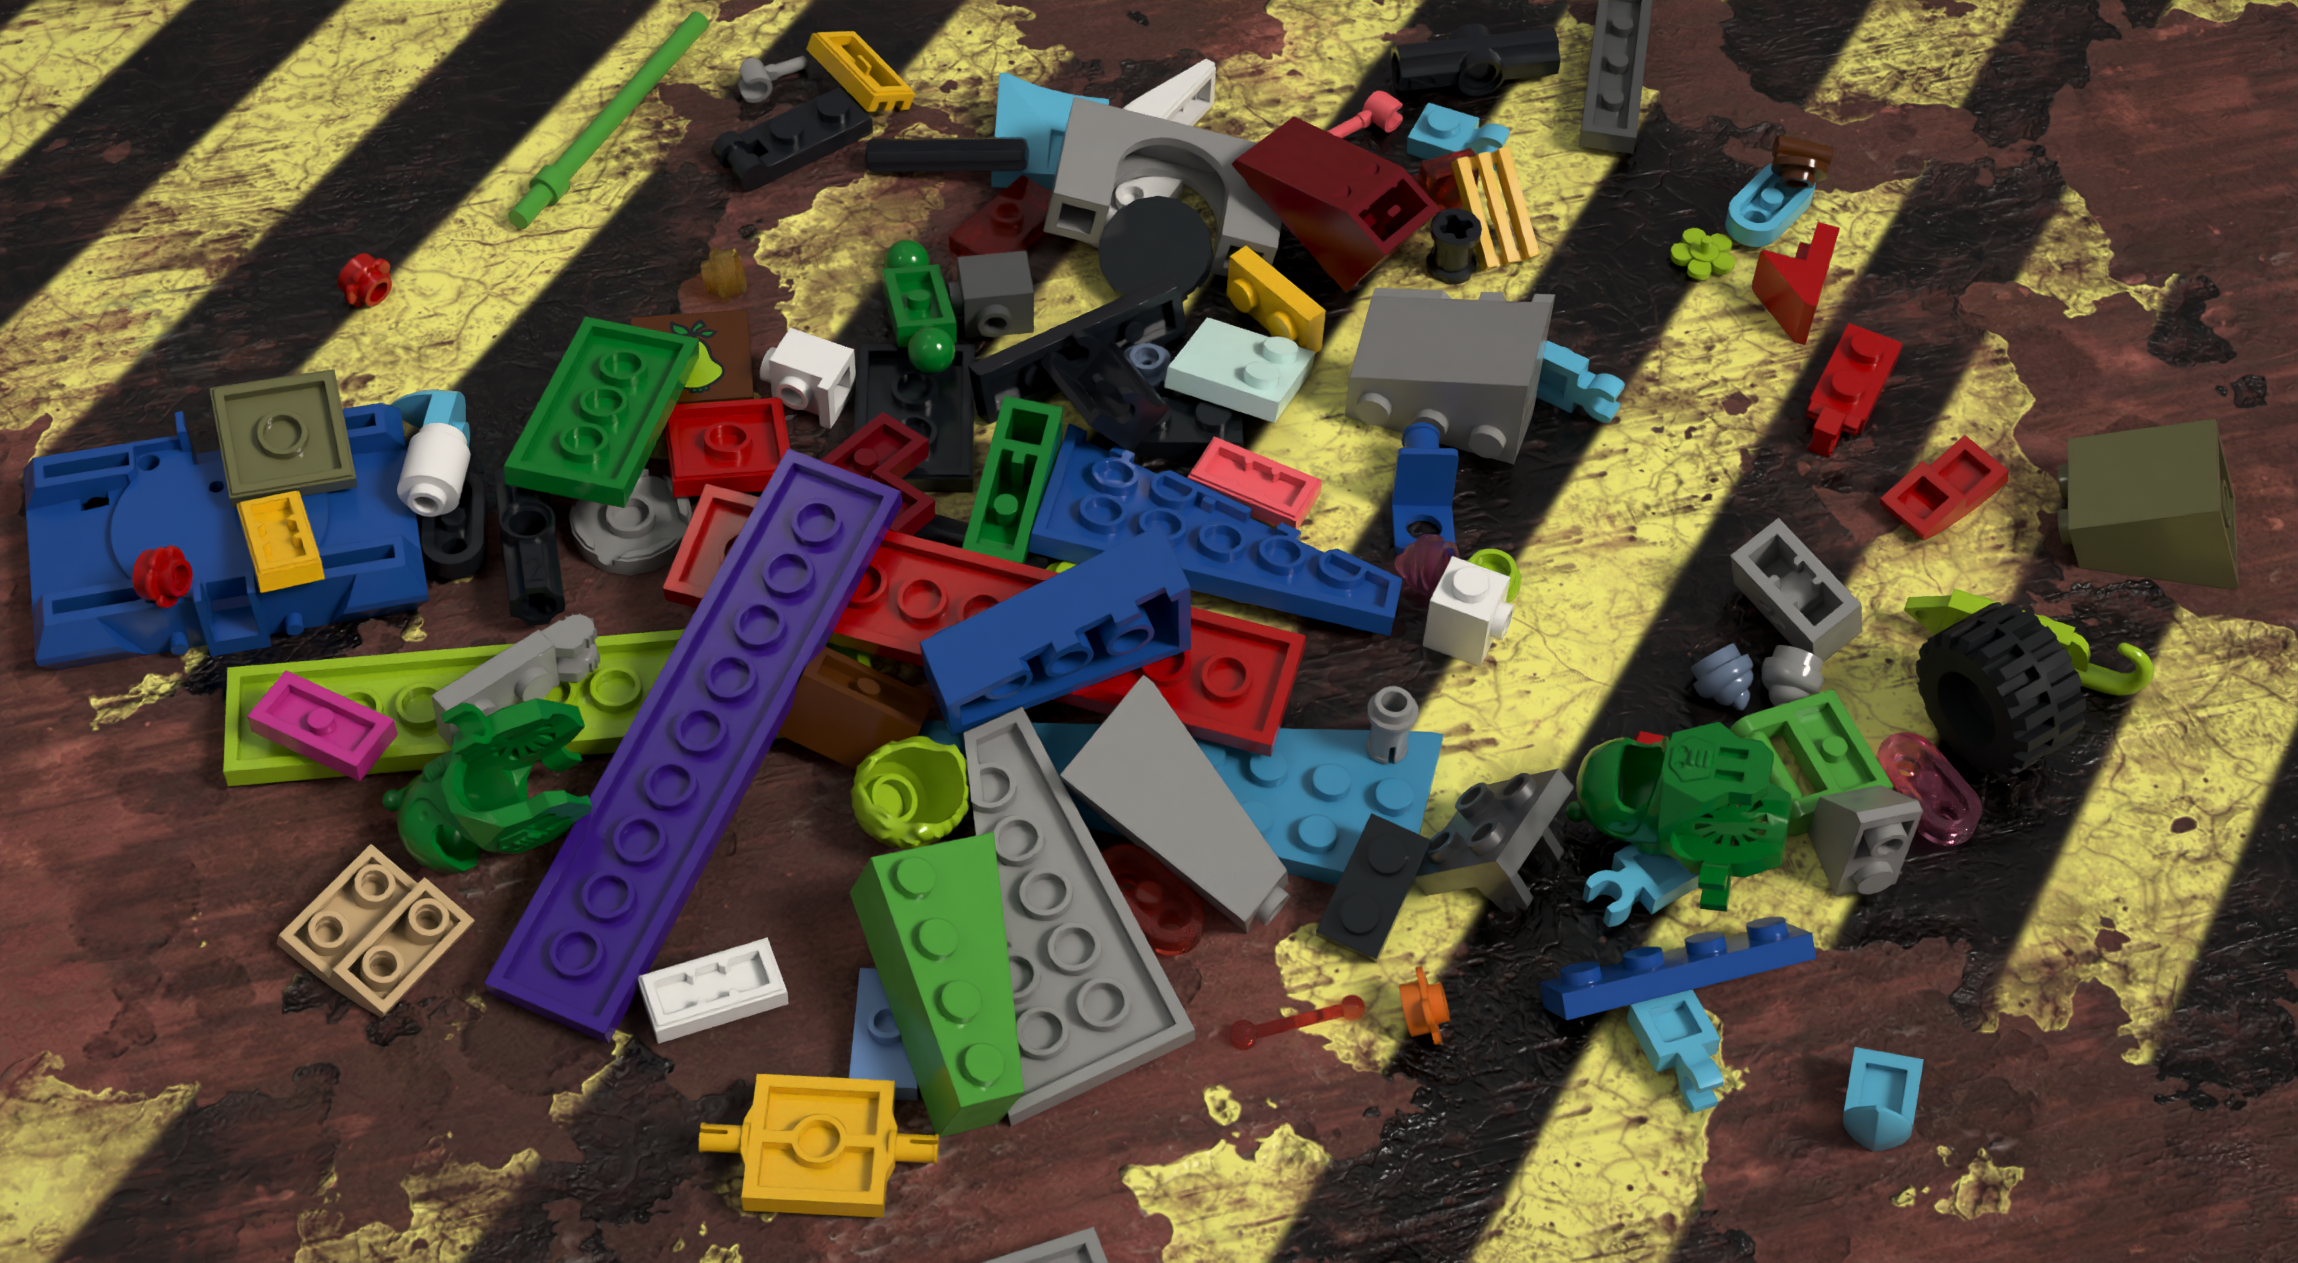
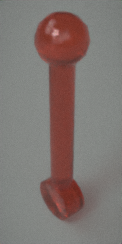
(1244, 1033)

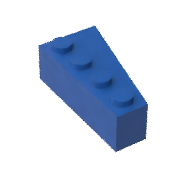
(1063, 633)

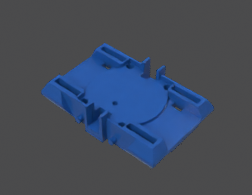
(171, 496)

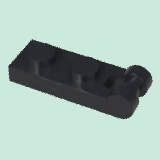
(792, 139)

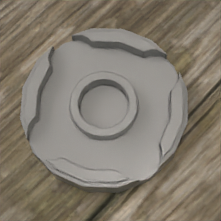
(632, 537)

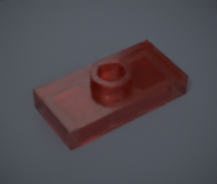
(1006, 222)

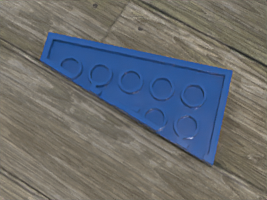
(1106, 499)

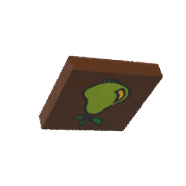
(724, 353)

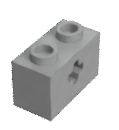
(1796, 591)

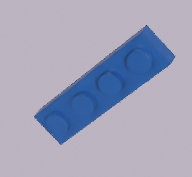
(1653, 973)

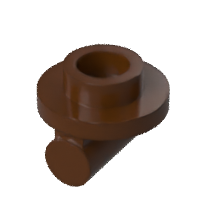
(1800, 161)

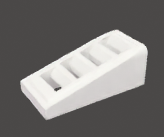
(1181, 98)

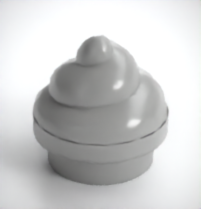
(1791, 674)

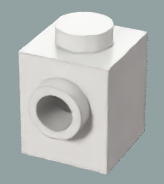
(1468, 611)

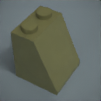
(2152, 504)

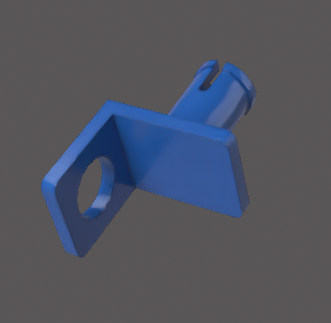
(1423, 484)

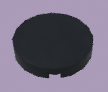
(1155, 241)

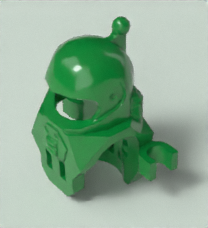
(479, 787)
(1663, 789)

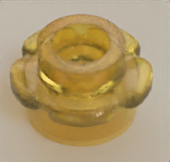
(724, 273)

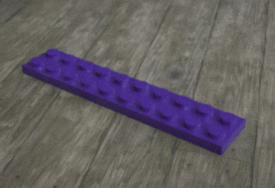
(694, 747)

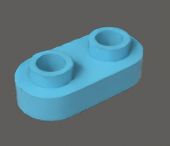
(1765, 209)

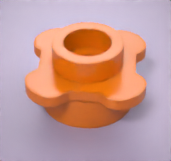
(1424, 1006)

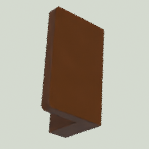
(851, 709)

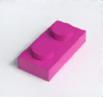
(322, 725)

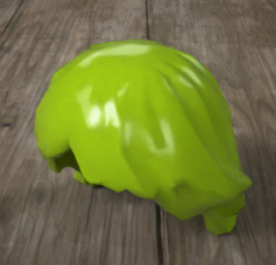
(911, 792)

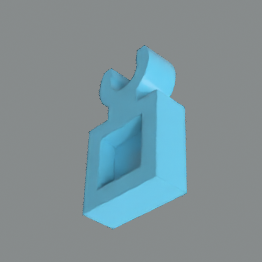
(1568, 382)
(1640, 878)

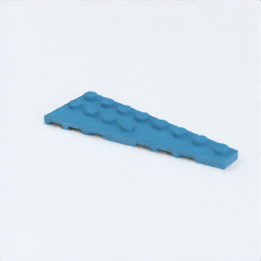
(1302, 799)

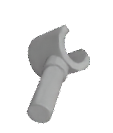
(757, 78)

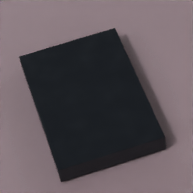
(930, 404)

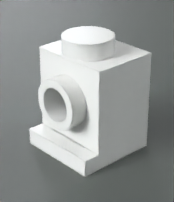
(811, 375)

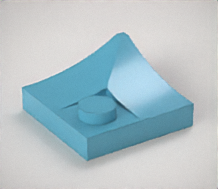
(1039, 118)

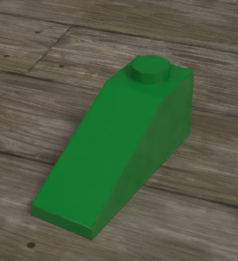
(1014, 478)

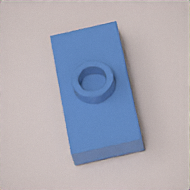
(876, 1043)

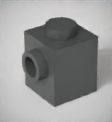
(993, 294)

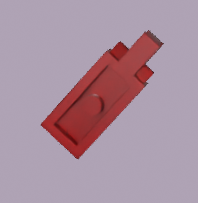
(1850, 386)

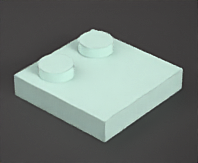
(1240, 369)

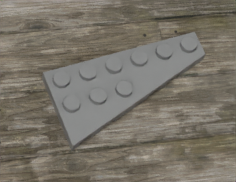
(1078, 961)

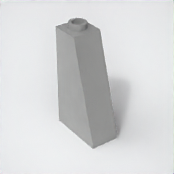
(1168, 798)

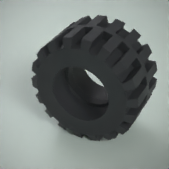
(2000, 689)

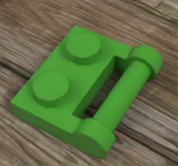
(1824, 746)

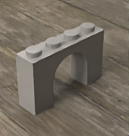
(1115, 145)

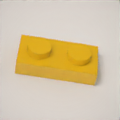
(1274, 300)

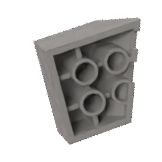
(1451, 365)

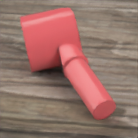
(1378, 109)

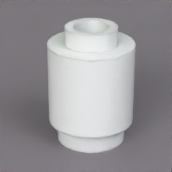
(434, 470)

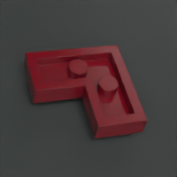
(886, 453)

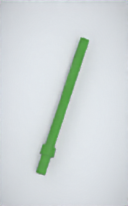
(553, 180)

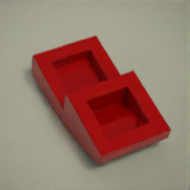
(1945, 491)

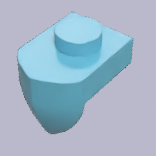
(434, 407)
(1881, 1098)

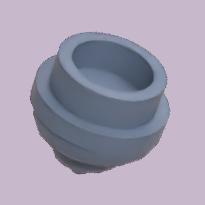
(1724, 677)

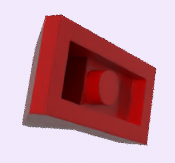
(1794, 285)

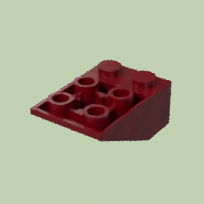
(1336, 198)

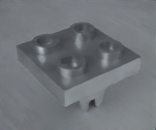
(1494, 835)

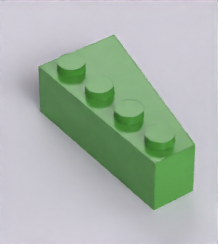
(946, 973)

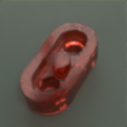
(1157, 900)

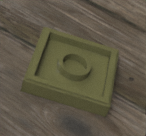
(283, 436)

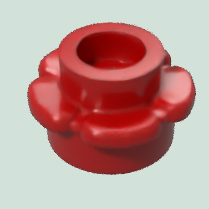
(365, 280)
(162, 575)

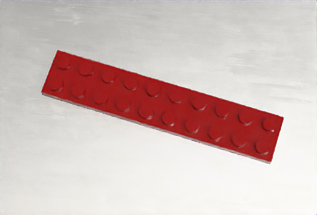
(1222, 689)

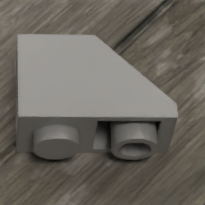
(1863, 837)

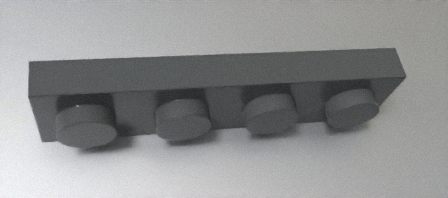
(1615, 75)

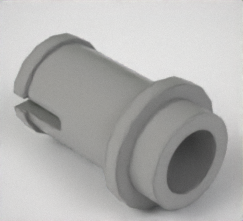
(1391, 716)

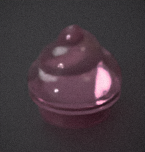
(1425, 562)

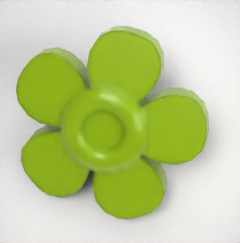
(1703, 254)

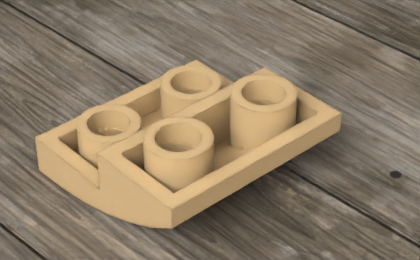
(374, 932)

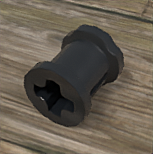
(1454, 237)

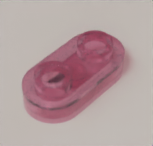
(1934, 785)

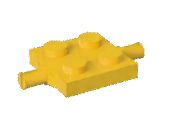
(819, 1145)

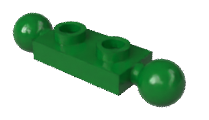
(919, 306)

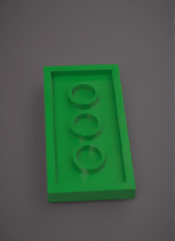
(602, 412)

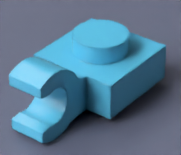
(1448, 131)
(1681, 1036)

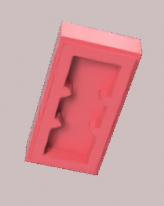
(1266, 486)

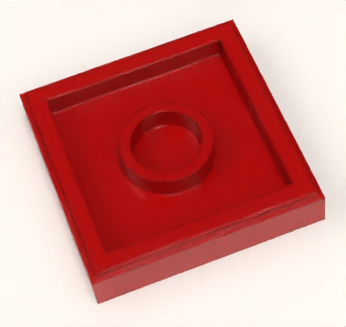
(725, 445)

